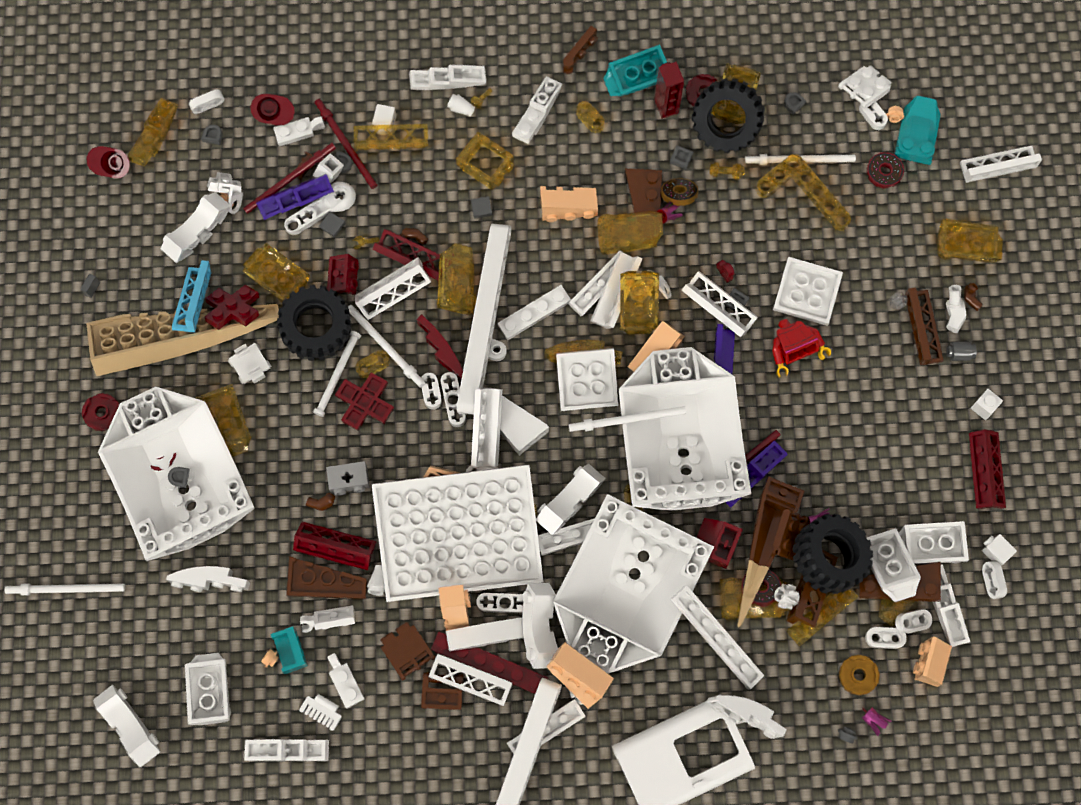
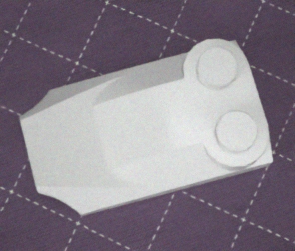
(936, 542)
(893, 566)
(207, 690)

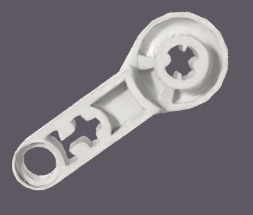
(322, 206)

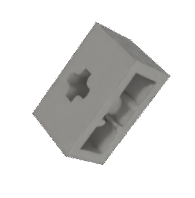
(338, 474)

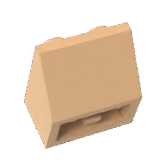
(932, 661)

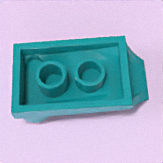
(634, 72)
(918, 130)

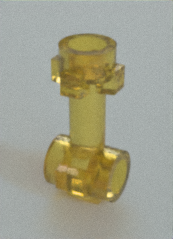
(736, 171)

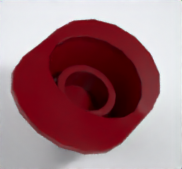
(272, 109)
(108, 162)

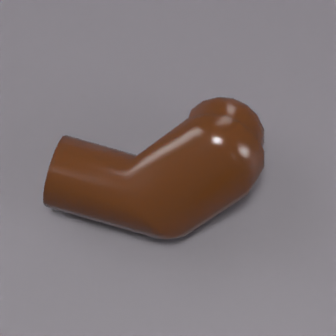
(414, 233)
(970, 296)
(321, 504)

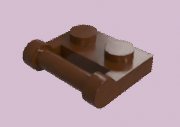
(441, 698)

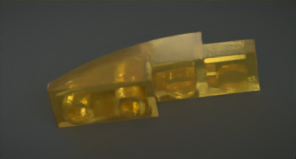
(155, 131)
(578, 345)
(831, 607)

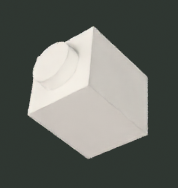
(384, 116)
(330, 167)
(986, 404)
(998, 549)

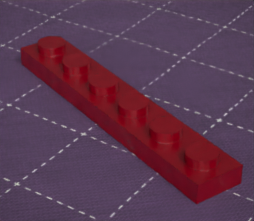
(491, 664)

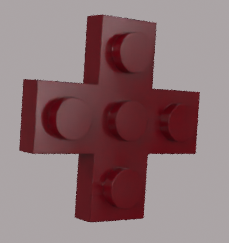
(232, 307)
(364, 401)

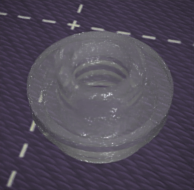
(898, 300)

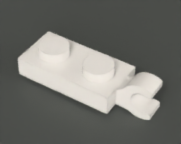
(297, 130)
(328, 618)
(345, 682)

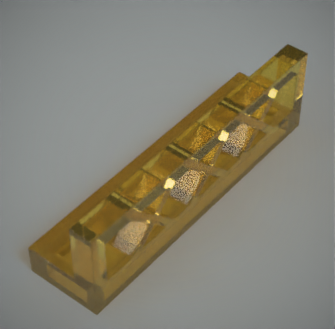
(391, 144)

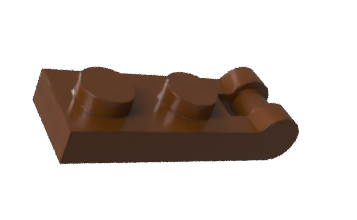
(579, 50)

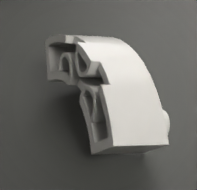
(197, 228)
(569, 500)
(537, 611)
(134, 735)

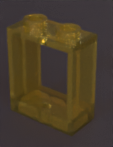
(469, 152)

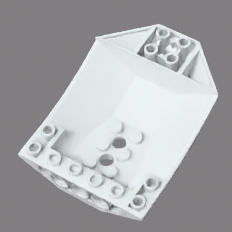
(156, 427)
(707, 431)
(606, 611)

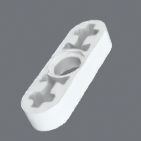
(445, 387)
(490, 596)

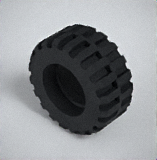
(721, 139)
(314, 299)
(851, 542)

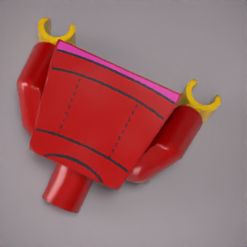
(796, 342)

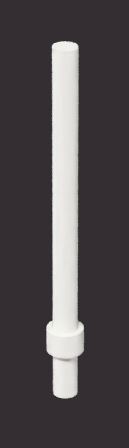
(763, 159)
(409, 371)
(589, 424)
(27, 589)

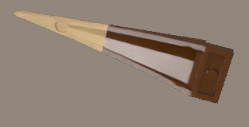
(772, 502)

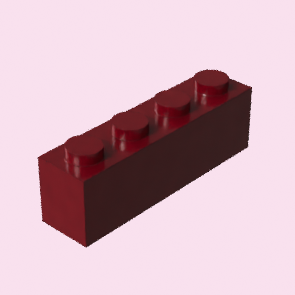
(669, 89)

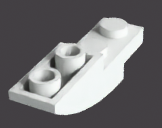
(538, 110)
(201, 577)
(749, 711)

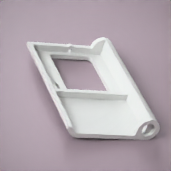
(657, 770)

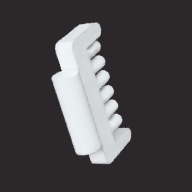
(324, 707)

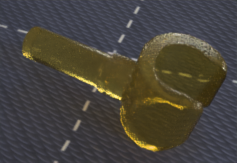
(477, 101)
(362, 241)

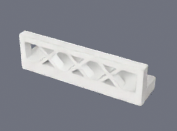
(1000, 168)
(387, 284)
(609, 302)
(713, 307)
(486, 427)
(470, 672)

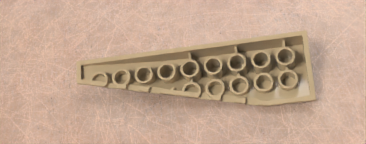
(146, 339)

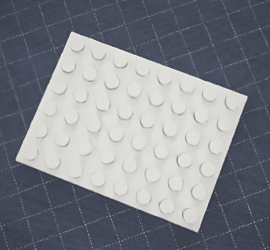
(457, 531)

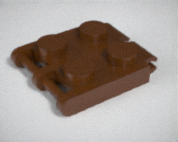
(787, 532)
(406, 650)

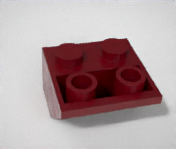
(723, 538)

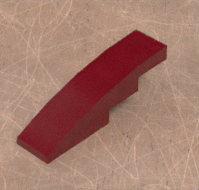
(444, 353)

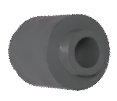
(961, 351)

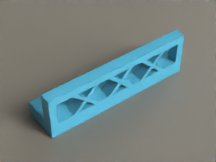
(196, 299)

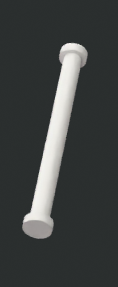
(337, 373)

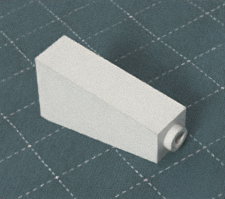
(520, 427)

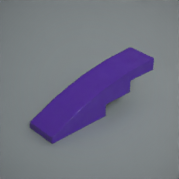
(294, 196)
(762, 465)

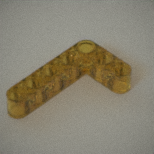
(807, 188)

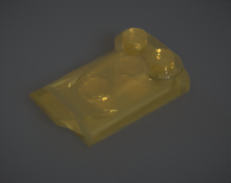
(728, 109)
(629, 231)
(969, 241)
(275, 272)
(457, 280)
(639, 302)
(229, 418)
(732, 597)

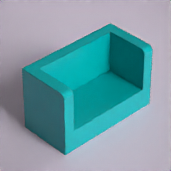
(289, 650)

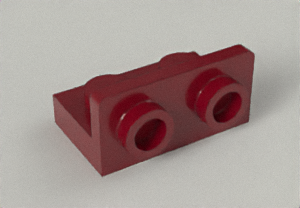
(343, 274)

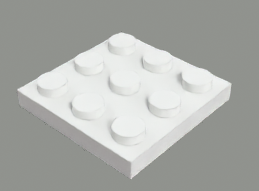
(808, 291)
(587, 379)

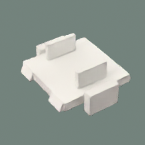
(249, 363)

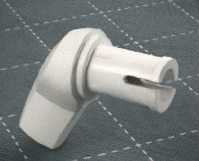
(956, 309)

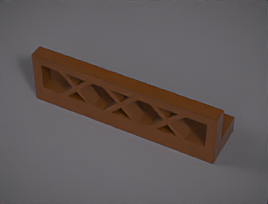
(918, 327)
(804, 589)

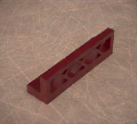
(399, 256)
(985, 469)
(332, 548)

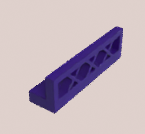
(724, 348)

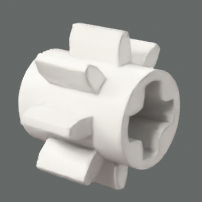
(786, 596)

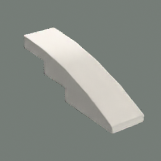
(447, 78)
(950, 614)
(485, 634)
(286, 750)

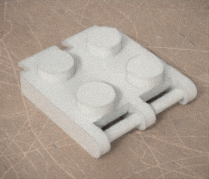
(867, 85)

